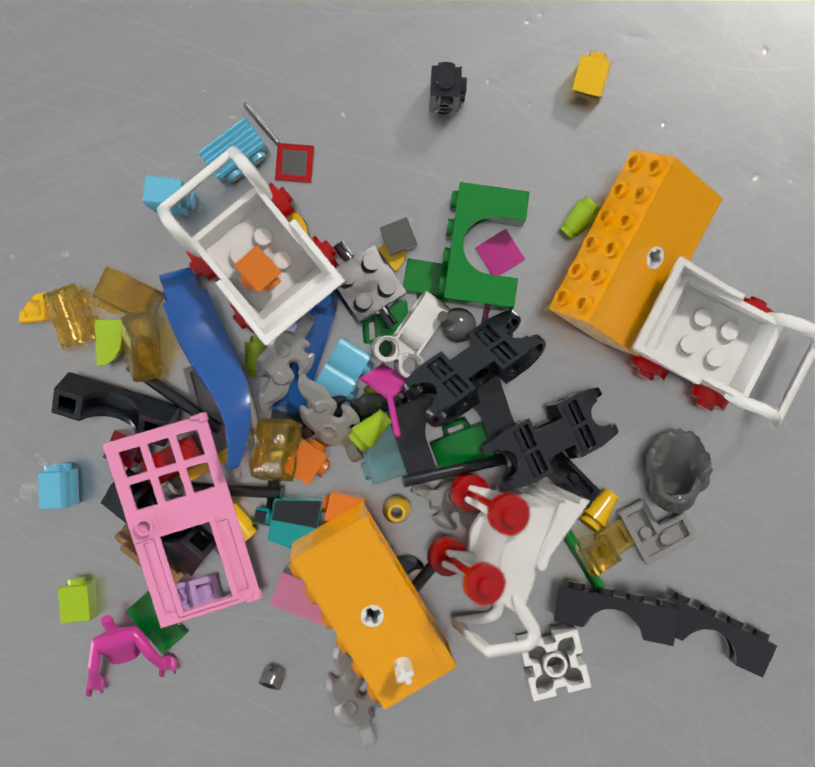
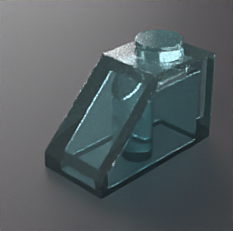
(384, 459)

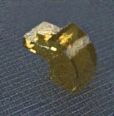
(603, 548)

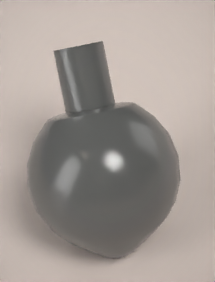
(457, 324)

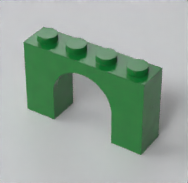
(475, 206)

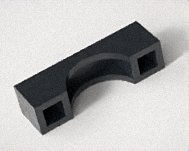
(84, 397)
(185, 547)
(655, 620)
(746, 648)

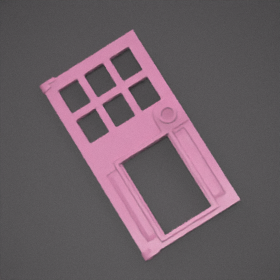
(180, 513)

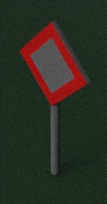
(293, 161)

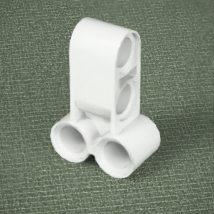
(412, 333)

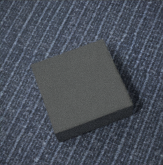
(398, 236)

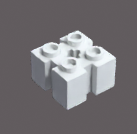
(568, 671)

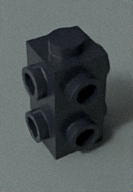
(446, 88)

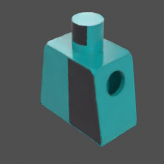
(290, 518)

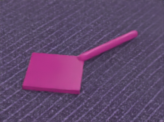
(499, 256)
(388, 384)

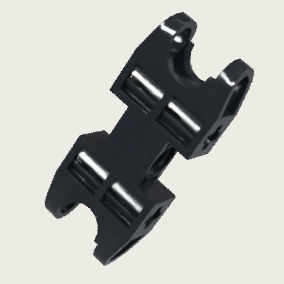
(458, 379)
(530, 447)

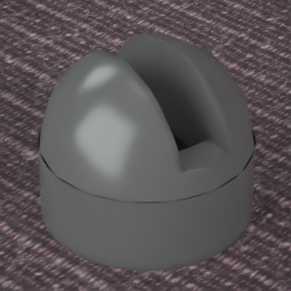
(270, 679)

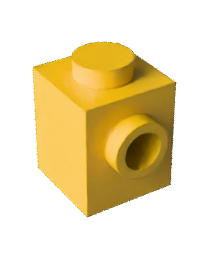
(592, 74)

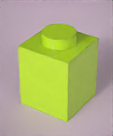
(77, 600)

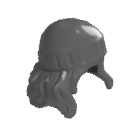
(677, 470)

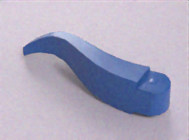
(210, 355)

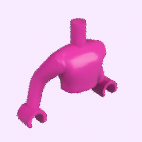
(121, 646)

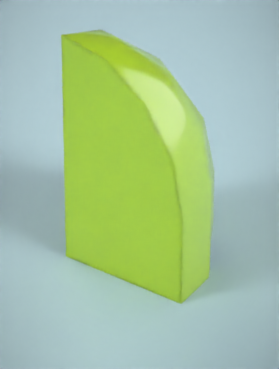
(108, 340)

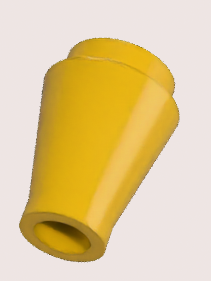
(400, 502)
(600, 510)

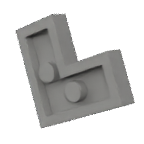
(653, 538)

